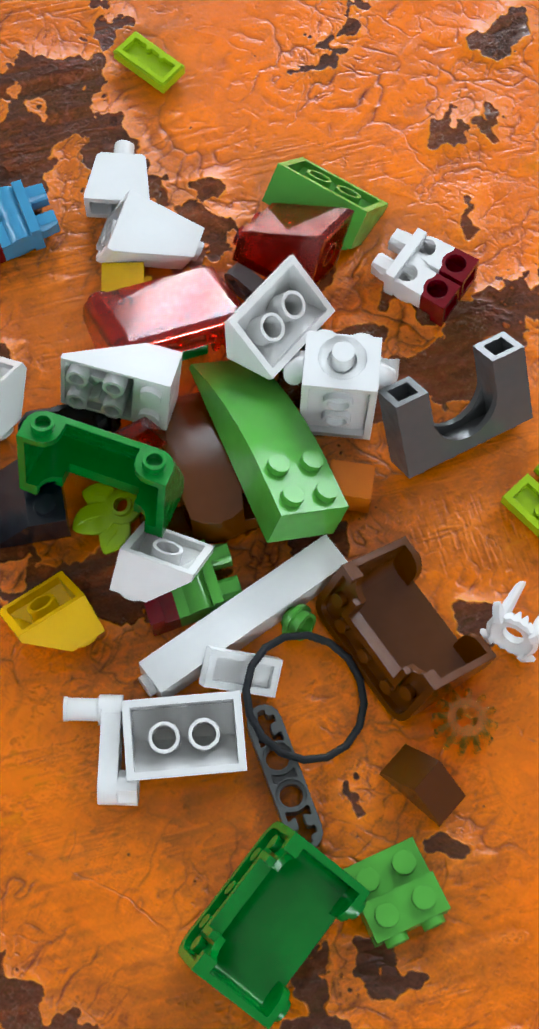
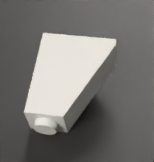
(148, 234)

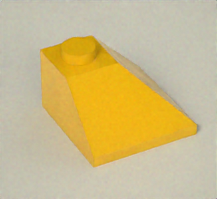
(53, 616)

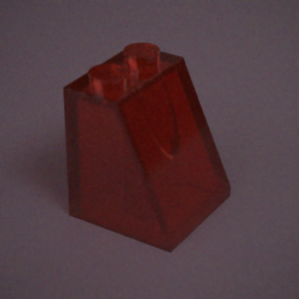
(283, 229)

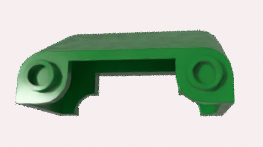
(56, 445)
(270, 921)

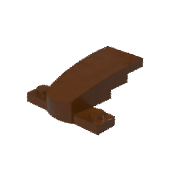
(212, 494)

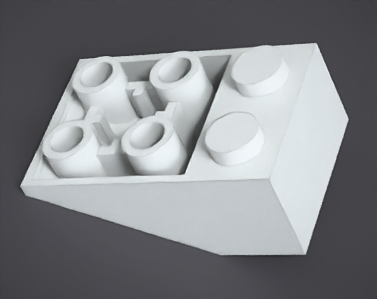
(123, 381)

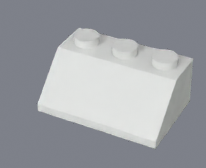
(183, 735)

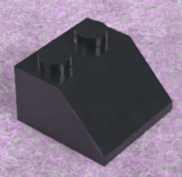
(28, 516)

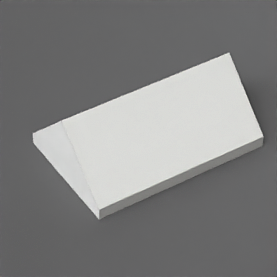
(276, 320)

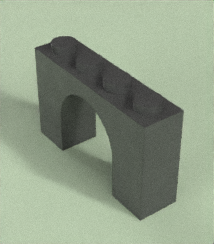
(497, 405)

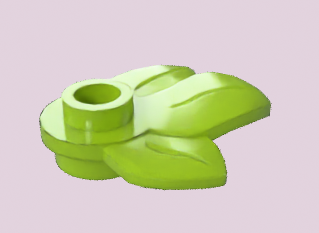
(103, 518)

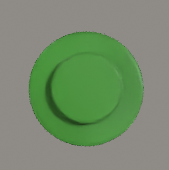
(298, 619)

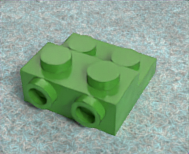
(401, 894)

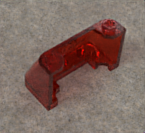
(166, 312)

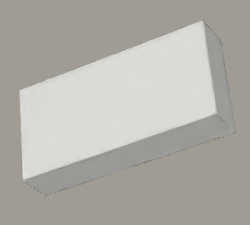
(227, 670)

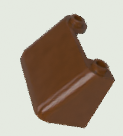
(396, 632)

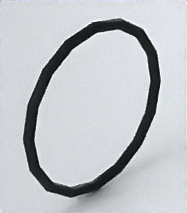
(254, 722)

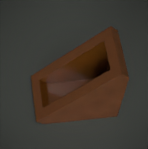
(424, 783)

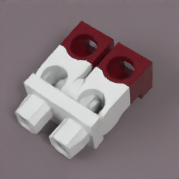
(425, 273)

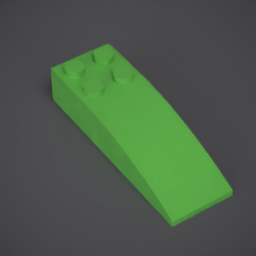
(271, 452)

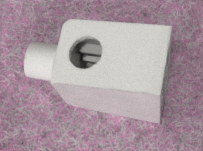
(113, 177)

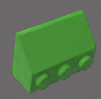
(309, 184)

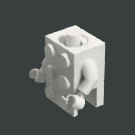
(340, 382)

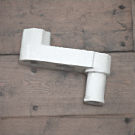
(111, 780)

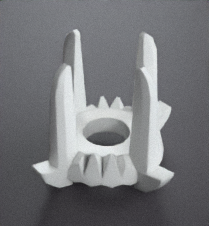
(503, 617)

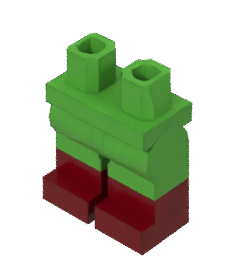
(197, 598)

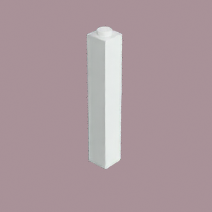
(241, 618)

